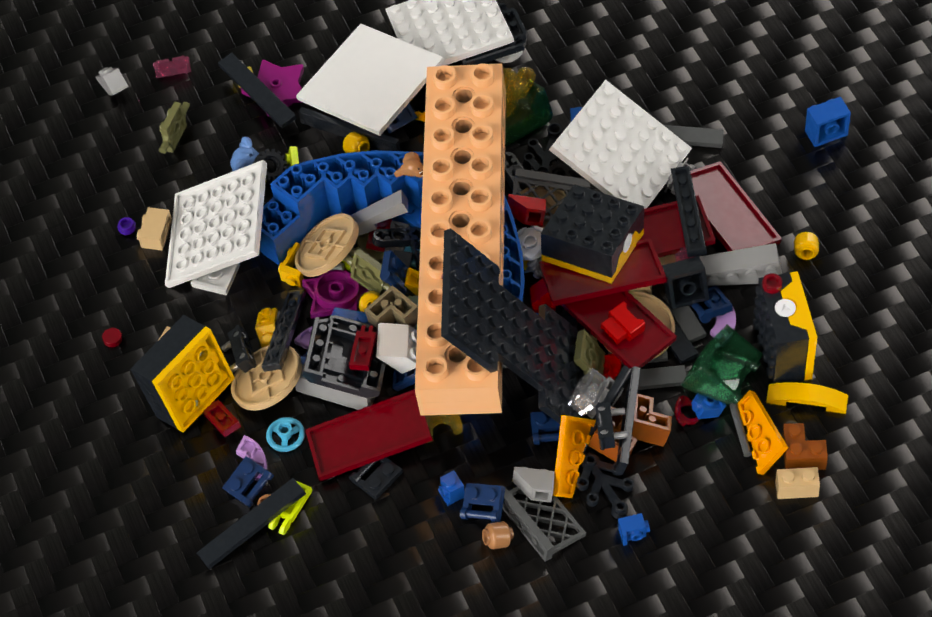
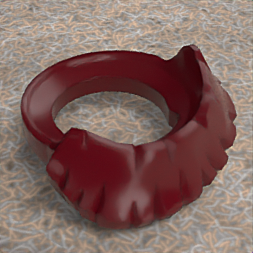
(681, 418)

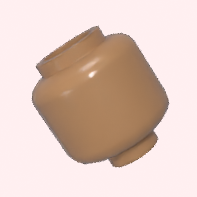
(497, 535)

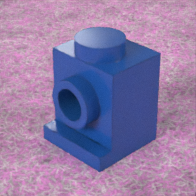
(707, 407)
(451, 488)
(632, 528)

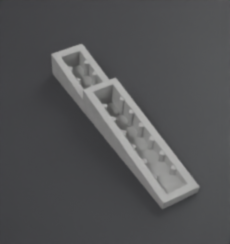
(382, 210)

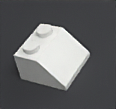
(397, 346)

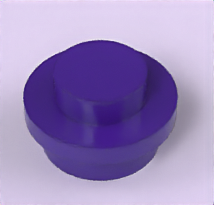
(126, 226)

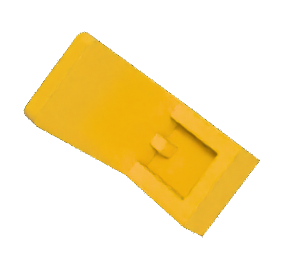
(287, 272)
(266, 325)

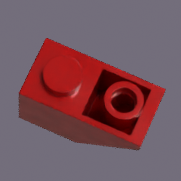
(527, 209)
(540, 296)

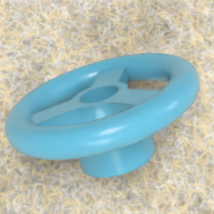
(283, 425)

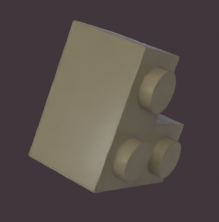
(392, 307)

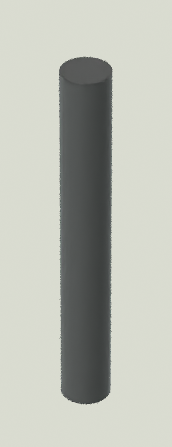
(740, 430)

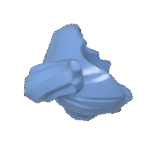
(243, 155)

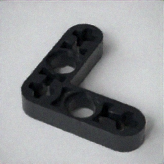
(386, 238)

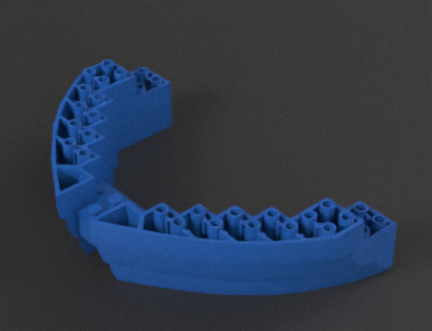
(348, 184)

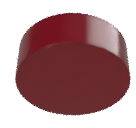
(772, 283)
(112, 337)

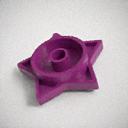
(281, 81)
(331, 291)

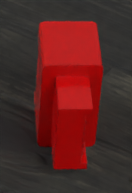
(622, 324)

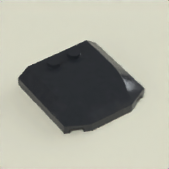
(519, 34)
(330, 356)

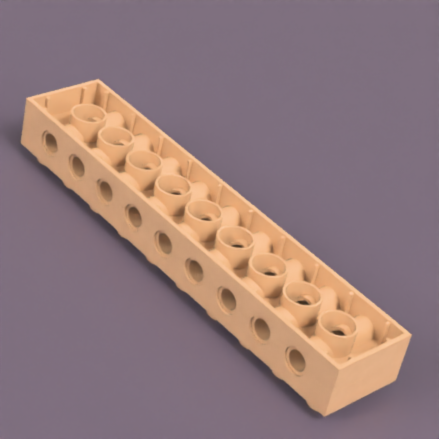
(463, 193)

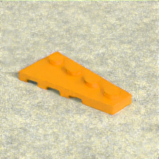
(762, 432)
(571, 445)

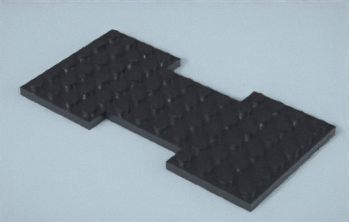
(497, 326)

